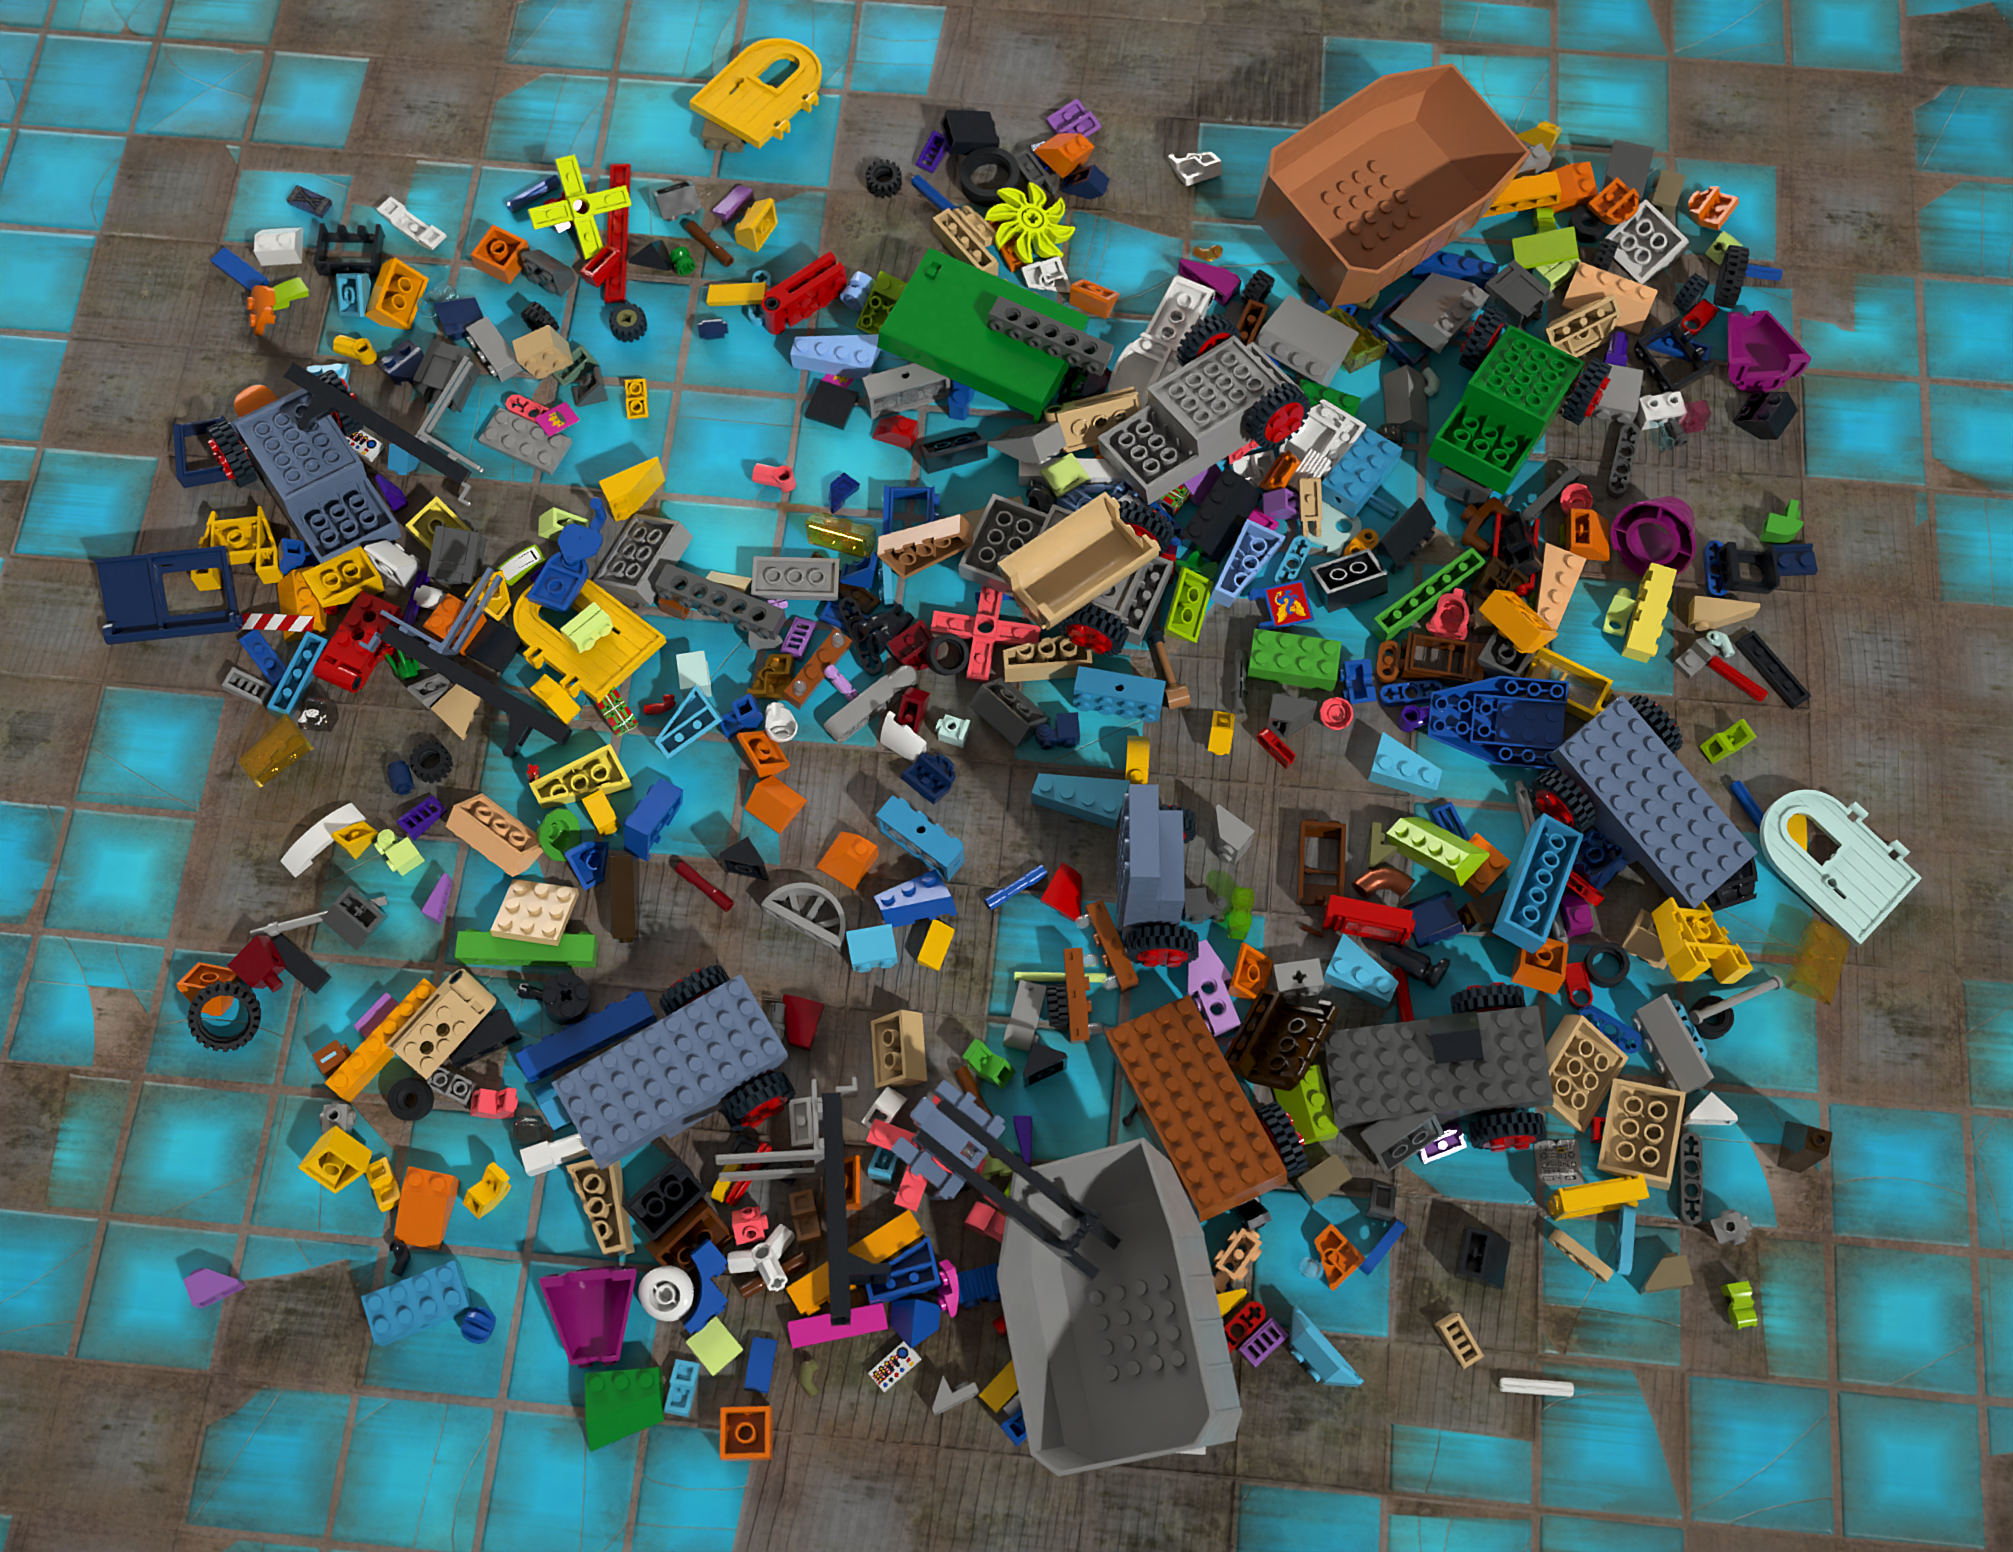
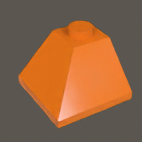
(849, 859)
(203, 975)

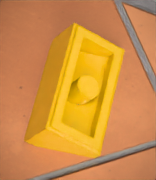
(935, 945)

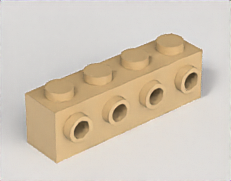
(962, 242)

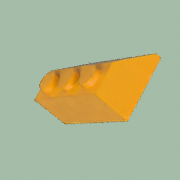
(396, 295)
(298, 599)
(1517, 621)

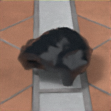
(1040, 497)

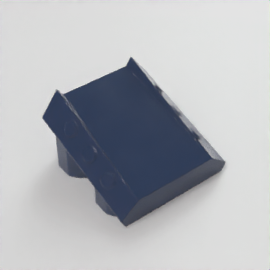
(458, 315)
(1598, 859)
(1435, 919)

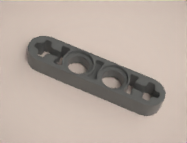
(1624, 461)
(1550, 495)
(1694, 1179)

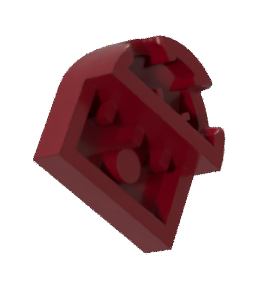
(911, 645)

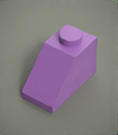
(1281, 504)
(209, 1287)

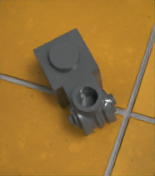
(1198, 909)

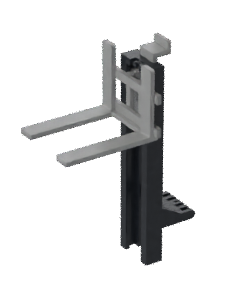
(329, 400)
(828, 1157)

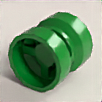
(681, 259)

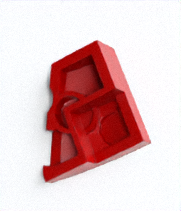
(1064, 892)

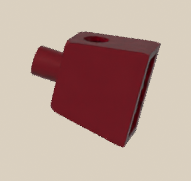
(259, 964)

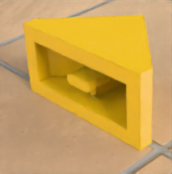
(355, 838)

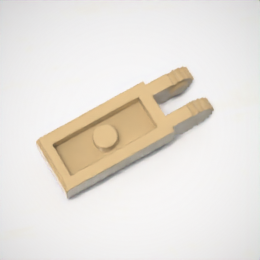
(977, 225)
(1310, 504)

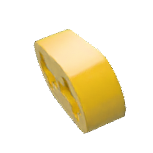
(722, 1188)

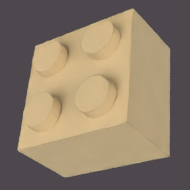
(542, 352)

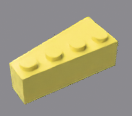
(1648, 613)
(582, 778)

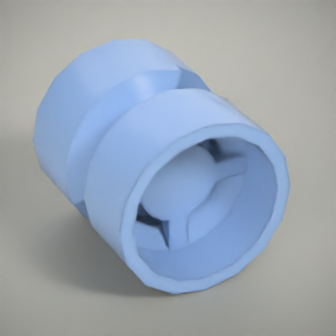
(857, 291)

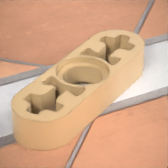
(1580, 1256)

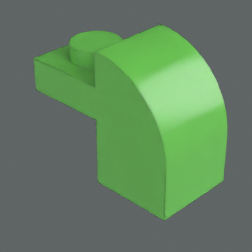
(1782, 529)
(988, 1065)

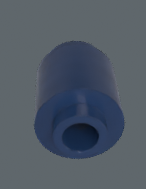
(712, 328)
(400, 777)

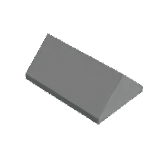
(1405, 399)

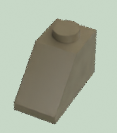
(1668, 1274)

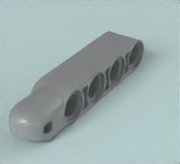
(870, 703)

